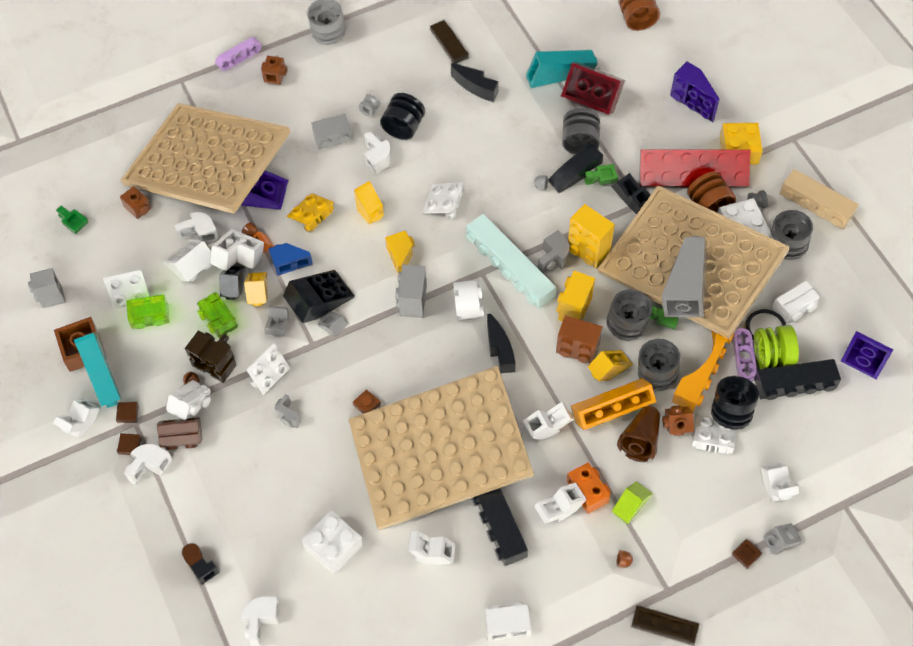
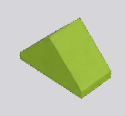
(631, 502)

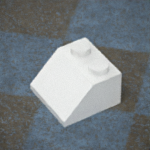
(189, 260)

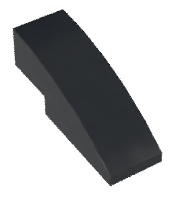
(475, 82)
(575, 168)
(631, 192)
(500, 345)

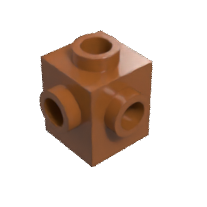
(273, 69)
(678, 420)

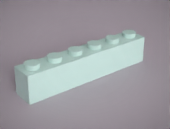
(510, 261)

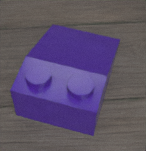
(267, 192)
(866, 355)

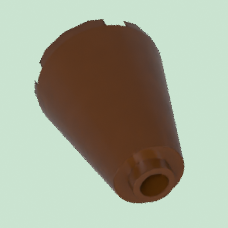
(641, 435)

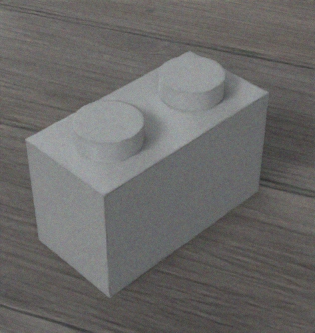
(331, 131)
(46, 288)

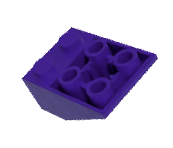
(695, 91)

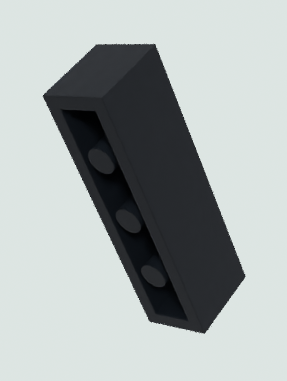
(797, 379)
(501, 527)

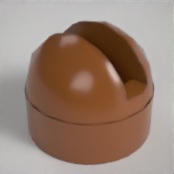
(250, 229)
(194, 376)
(624, 559)

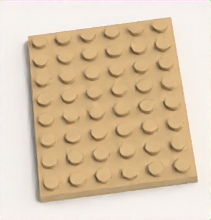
(206, 157)
(737, 257)
(439, 448)

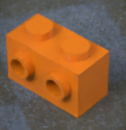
(593, 489)

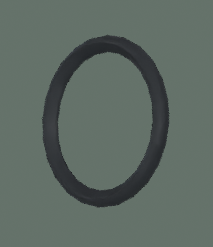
(763, 311)

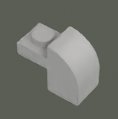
(557, 252)

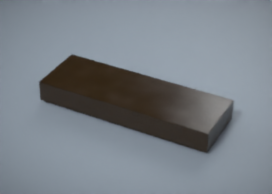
(449, 41)
(665, 625)

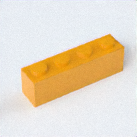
(613, 403)

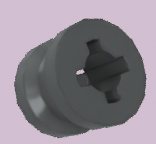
(760, 198)

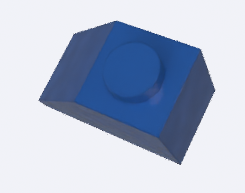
(289, 258)

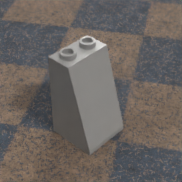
(687, 281)

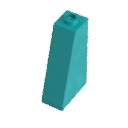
(554, 66)
(98, 369)

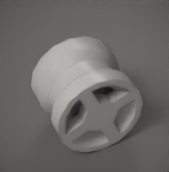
(369, 105)

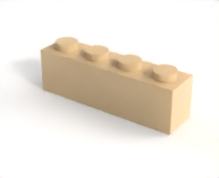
(818, 199)

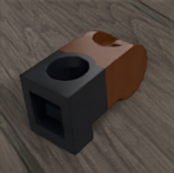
(194, 559)

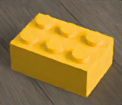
(590, 236)

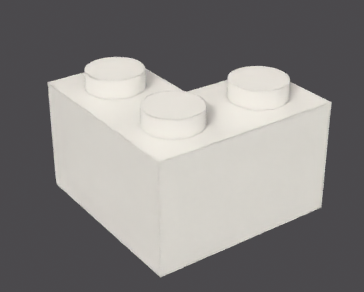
(236, 248)

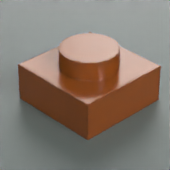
(366, 402)

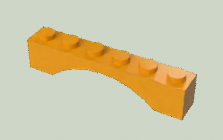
(692, 386)

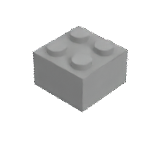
(411, 291)

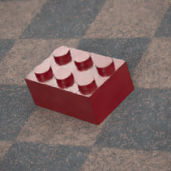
(592, 88)

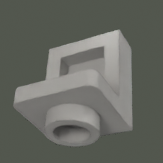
(277, 321)
(285, 414)
(782, 537)

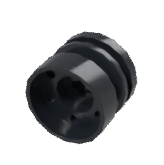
(402, 116)
(734, 402)

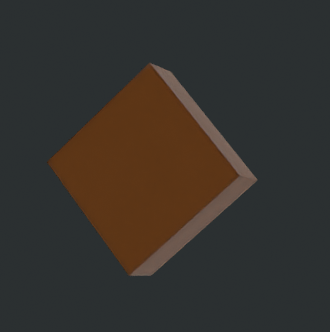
(127, 412)
(128, 443)
(746, 553)

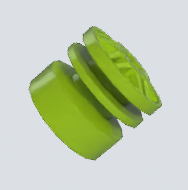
(776, 346)

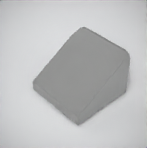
(332, 323)

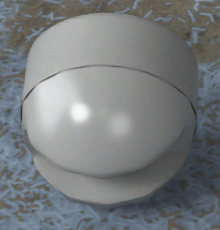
(541, 182)

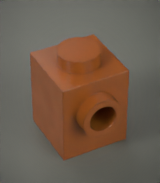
(135, 202)

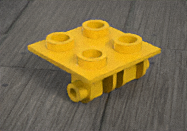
(312, 211)

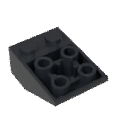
(317, 295)

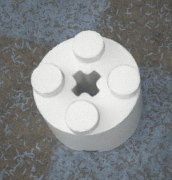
(468, 299)

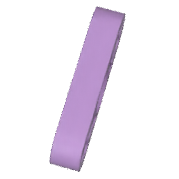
(229, 59)
(747, 347)

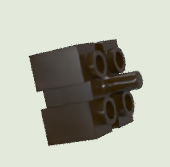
(210, 355)

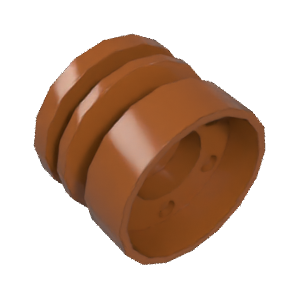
(639, 13)
(711, 191)

